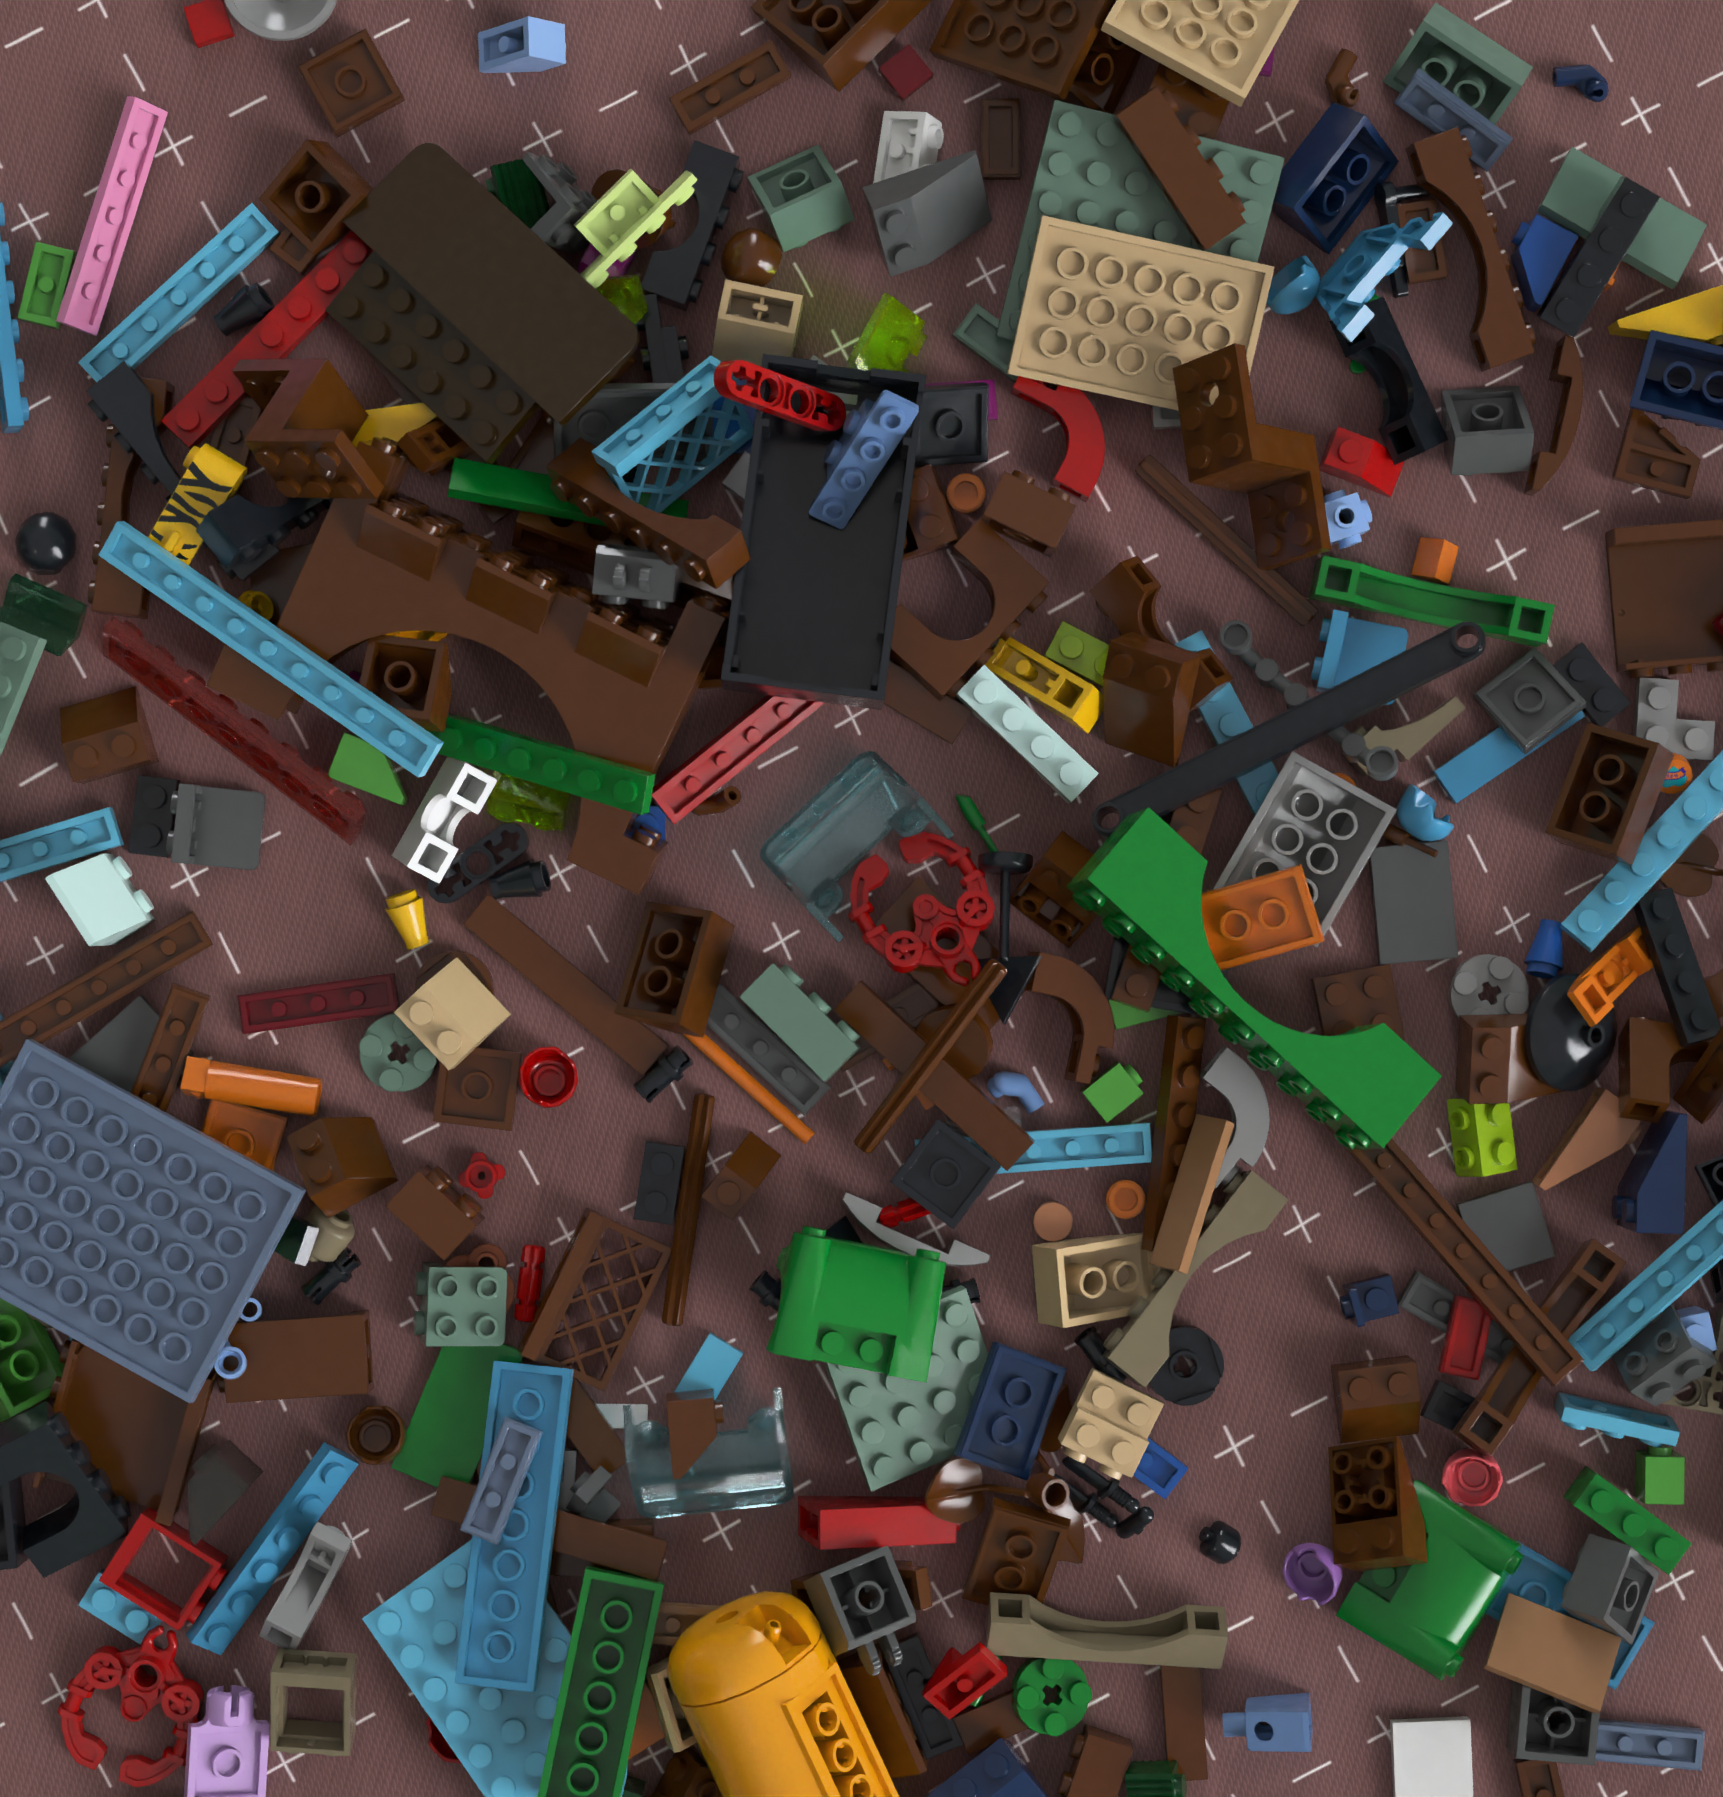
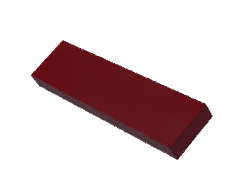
(318, 1003)

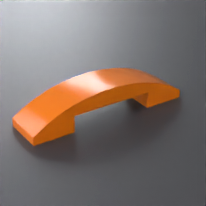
(1610, 976)

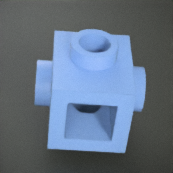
(1356, 515)

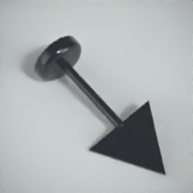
(1018, 968)

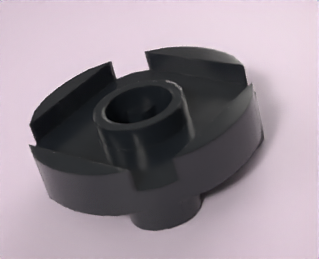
(1203, 1375)

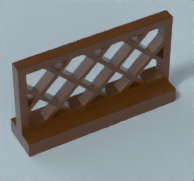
(564, 1284)

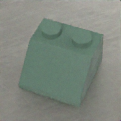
(801, 198)

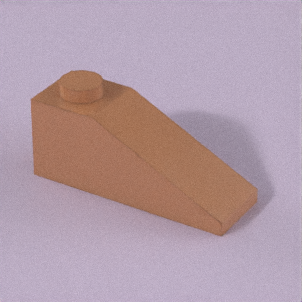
(1590, 1138)

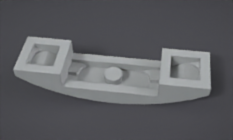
(866, 1215)

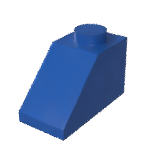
(1539, 257)

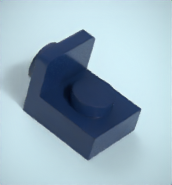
(1369, 1300)

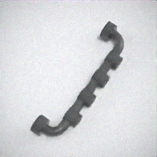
(1237, 640)

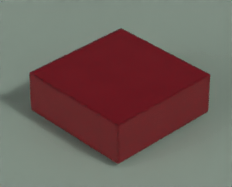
(905, 72)

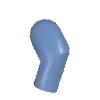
(1015, 1085)

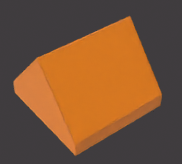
(1434, 560)

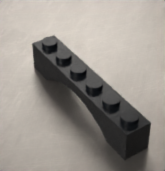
(131, 409)

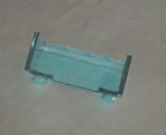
(841, 828)
(733, 1473)

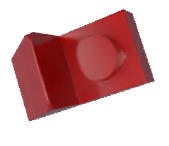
(963, 1679)

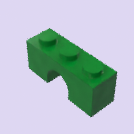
(1627, 1520)

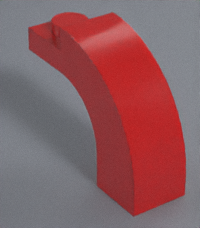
(1081, 428)

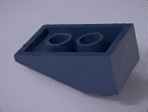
(1654, 1183)

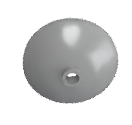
(281, 18)

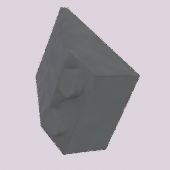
(927, 211)

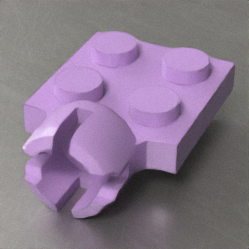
(227, 1747)

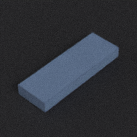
(1443, 110)
(501, 1480)
(1650, 1744)

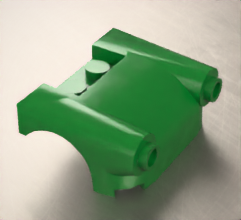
(857, 1304)
(1435, 1606)

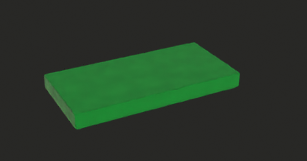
(452, 1414)

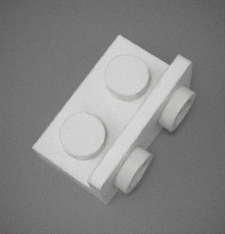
(907, 143)

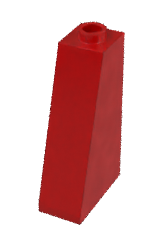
(870, 1522)

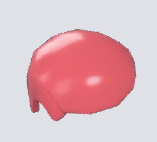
(1471, 1478)

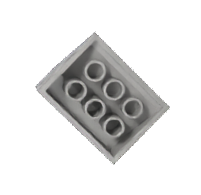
(1313, 823)

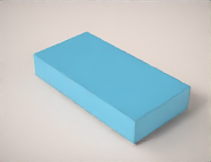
(710, 1366)

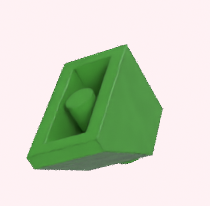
(367, 769)

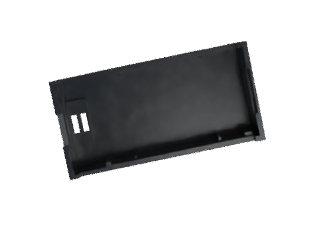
(815, 598)

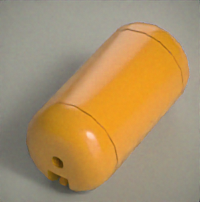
(773, 1704)

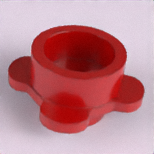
(484, 1186)

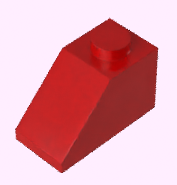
(1360, 462)

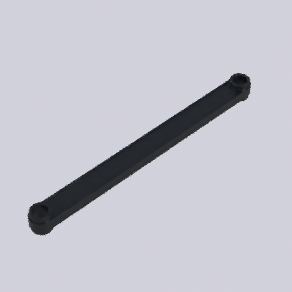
(1296, 726)

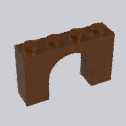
(1012, 589)
(1644, 1061)

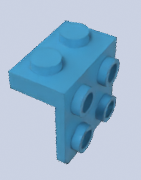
(1354, 648)

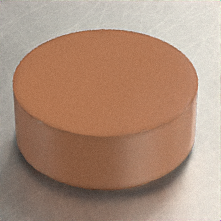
(1052, 1221)

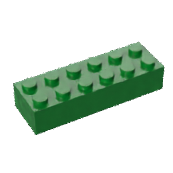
(601, 1685)

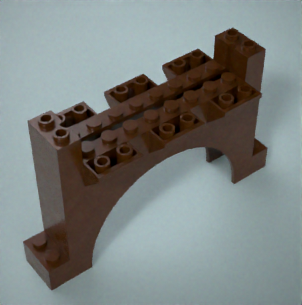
(603, 665)

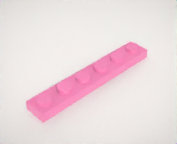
(112, 216)

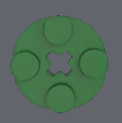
(1028, 1695)

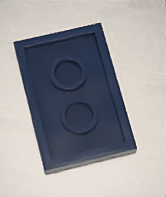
(1010, 1411)

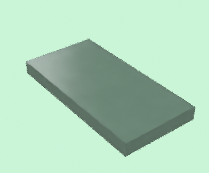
(1663, 241)

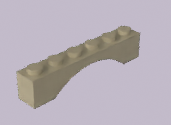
(1144, 1340)
(1180, 1638)

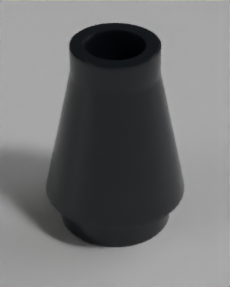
(244, 309)
(523, 880)

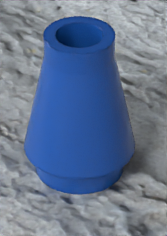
(1546, 952)

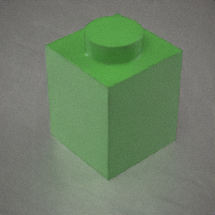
(1113, 1090)
(1659, 1476)

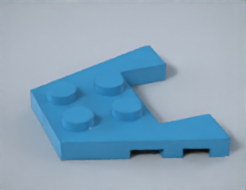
(1365, 262)

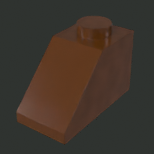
(741, 1175)
(691, 1426)

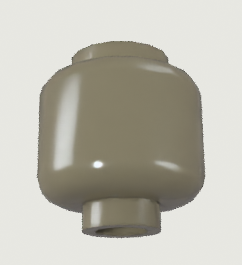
(333, 1234)

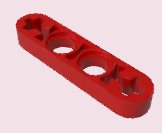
(780, 399)

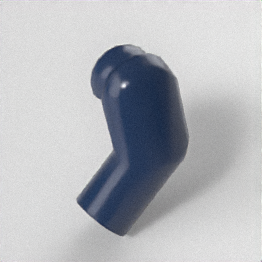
(1584, 78)

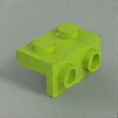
(1481, 1138)

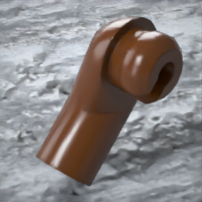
(1338, 82)
(719, 802)

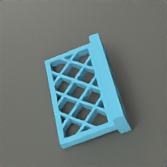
(665, 421)

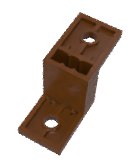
(307, 429)
(1243, 456)

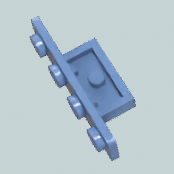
(860, 455)

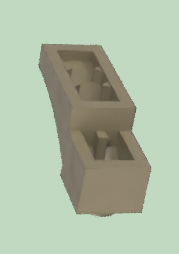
(1411, 737)

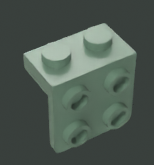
(460, 1305)

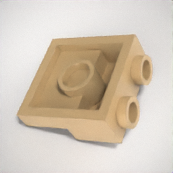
(1110, 1424)

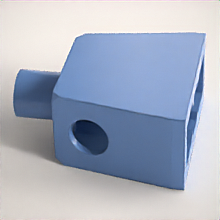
(1288, 1719)

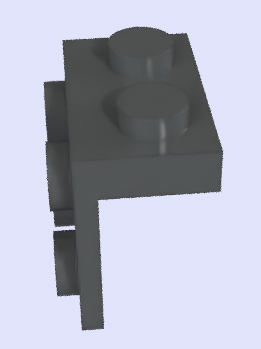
(557, 225)
(216, 827)
(1662, 1359)

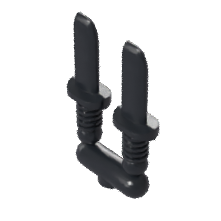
(1129, 1526)

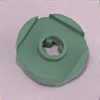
(391, 1074)

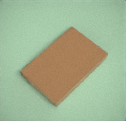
(1552, 1653)

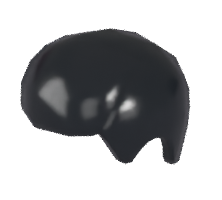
(45, 543)

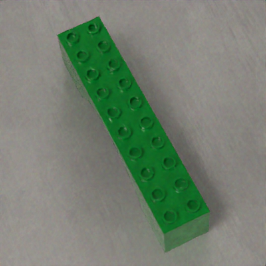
(1150, 893)

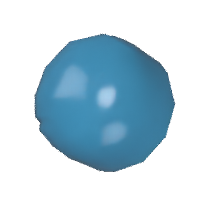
(1294, 287)
(1418, 817)

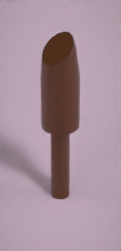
(1402, 838)

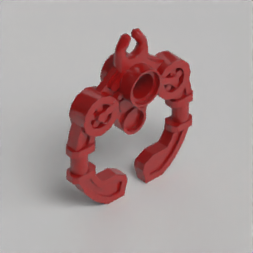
(932, 919)
(140, 1692)

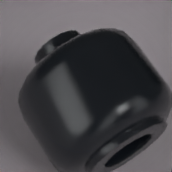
(1220, 1542)

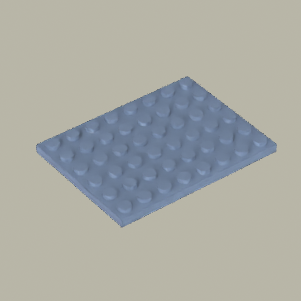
(128, 1221)

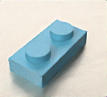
(118, 1610)

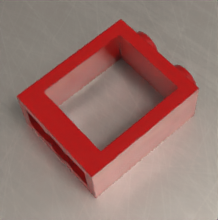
(147, 1598)

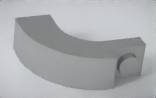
(1247, 1106)
(306, 1586)

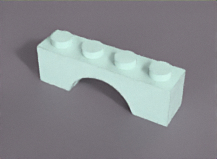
(1027, 734)

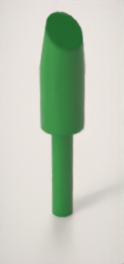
(975, 819)

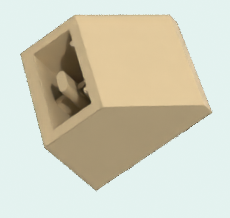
(756, 323)

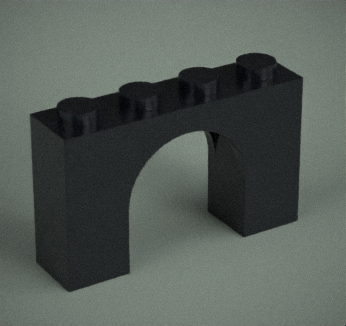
(91, 1519)

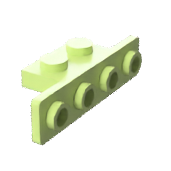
(624, 216)

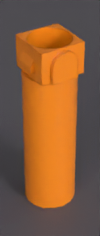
(251, 1086)

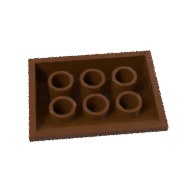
(837, 35)

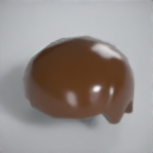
(751, 257)
(376, 1435)

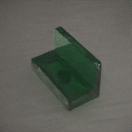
(43, 613)

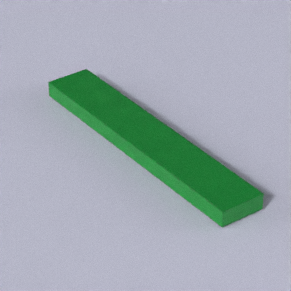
(525, 491)

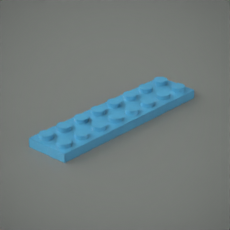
(511, 1579)

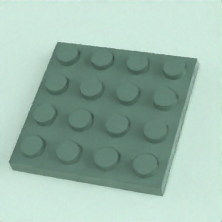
(908, 1423)

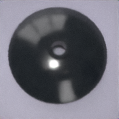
(1561, 1043)

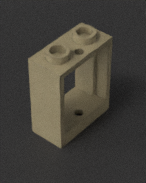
(317, 1671)

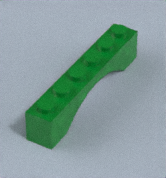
(1429, 603)

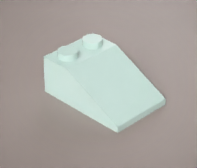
(102, 899)

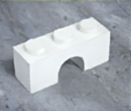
(429, 836)

